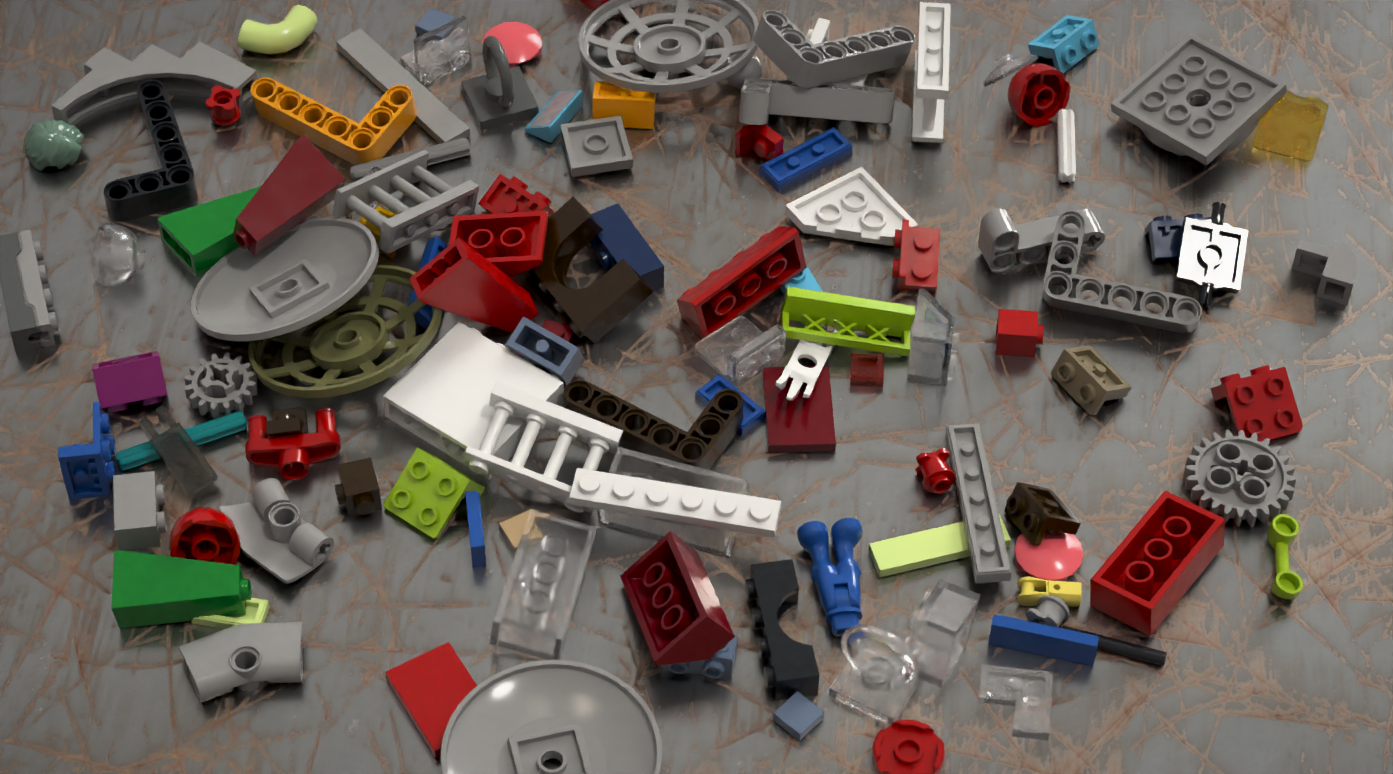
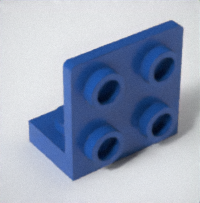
(88, 466)

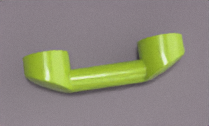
(1280, 536)

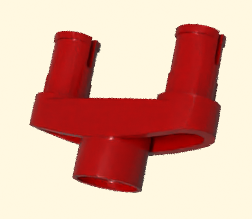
(294, 451)

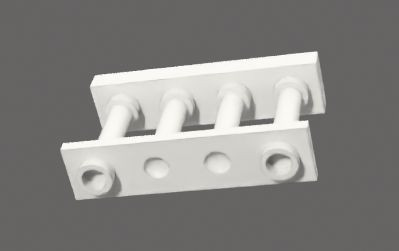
(931, 72)
(540, 414)

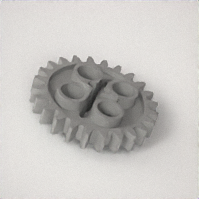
(1240, 477)

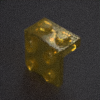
(1292, 126)

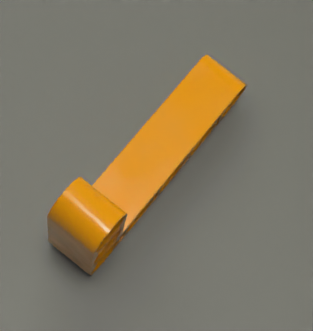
(333, 131)

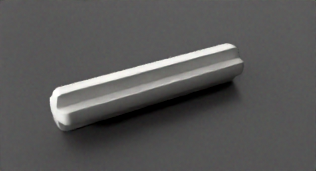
(1066, 146)

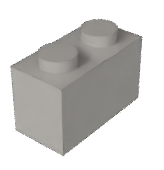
(137, 510)

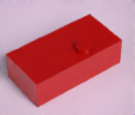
(1157, 562)

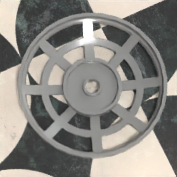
(667, 47)

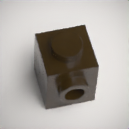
(358, 487)

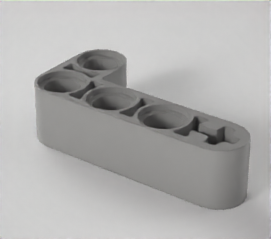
(1029, 243)

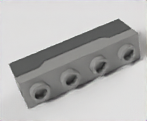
(24, 293)

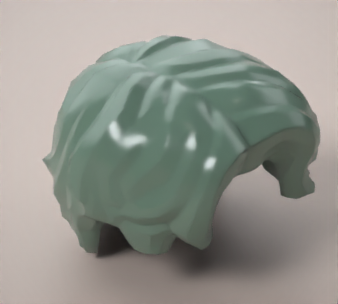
(52, 144)

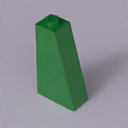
(204, 231)
(174, 589)

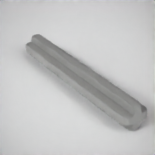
(437, 154)

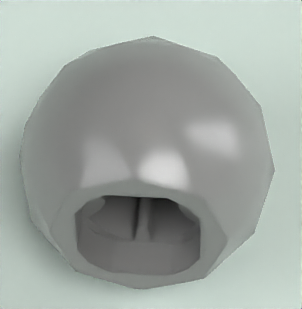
(752, 69)

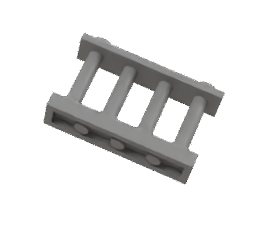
(409, 222)

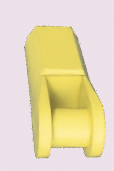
(1034, 588)

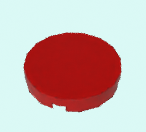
(908, 749)

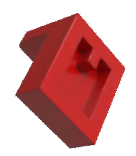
(761, 139)

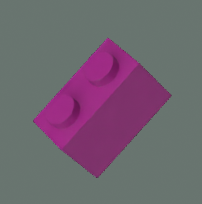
(129, 381)

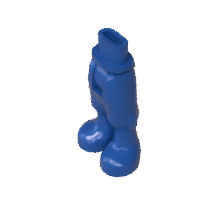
(839, 584)

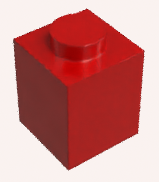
(1018, 333)

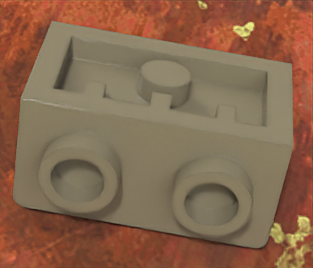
(1088, 378)

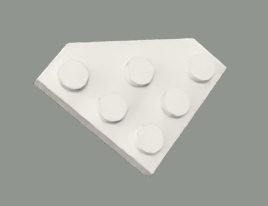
(850, 209)

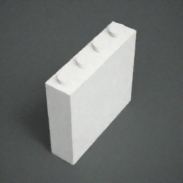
(450, 391)

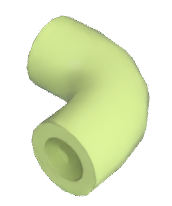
(278, 37)

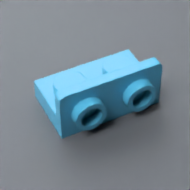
(1066, 42)

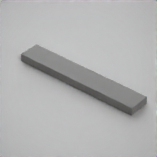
(387, 72)
(978, 503)

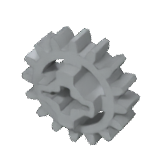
(218, 384)

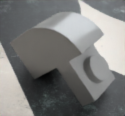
(1334, 266)

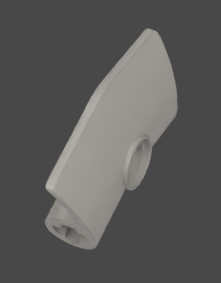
(276, 534)
(220, 658)

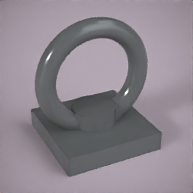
(502, 93)

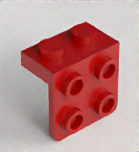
(1261, 403)

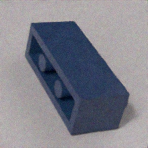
(623, 241)

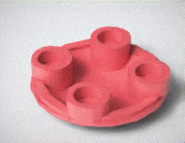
(518, 40)
(1052, 560)

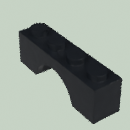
(790, 663)

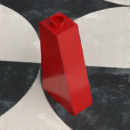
(473, 288)

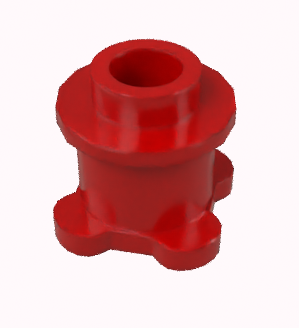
(223, 105)
(935, 471)

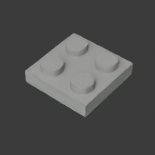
(596, 146)

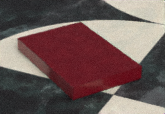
(799, 423)

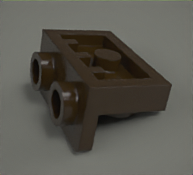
(1039, 510)

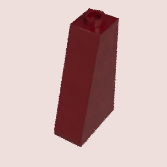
(290, 195)

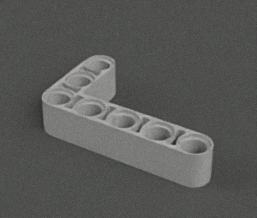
(833, 60)
(826, 101)
(1108, 290)

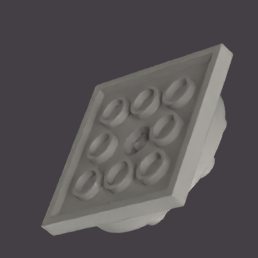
(1196, 76)

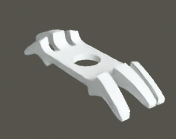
(801, 374)

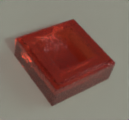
(867, 370)

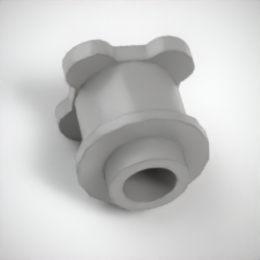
(1049, 611)

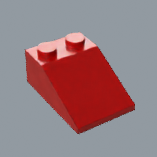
(507, 240)

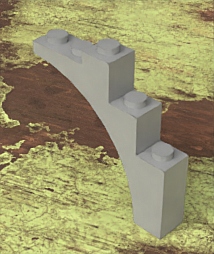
(116, 79)

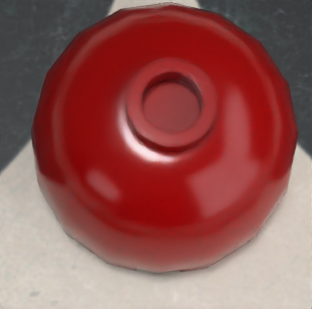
(1038, 93)
(205, 536)

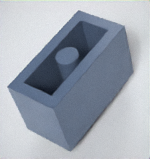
(545, 350)

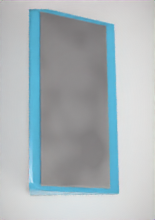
(557, 111)

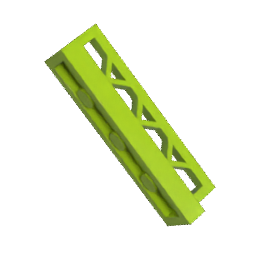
(847, 315)

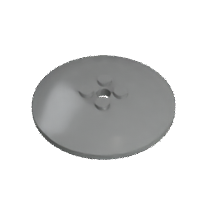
(286, 283)
(552, 712)

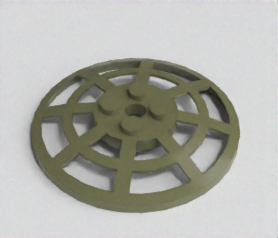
(367, 339)

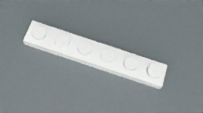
(675, 502)

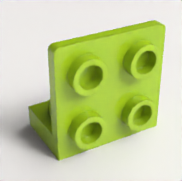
(429, 492)

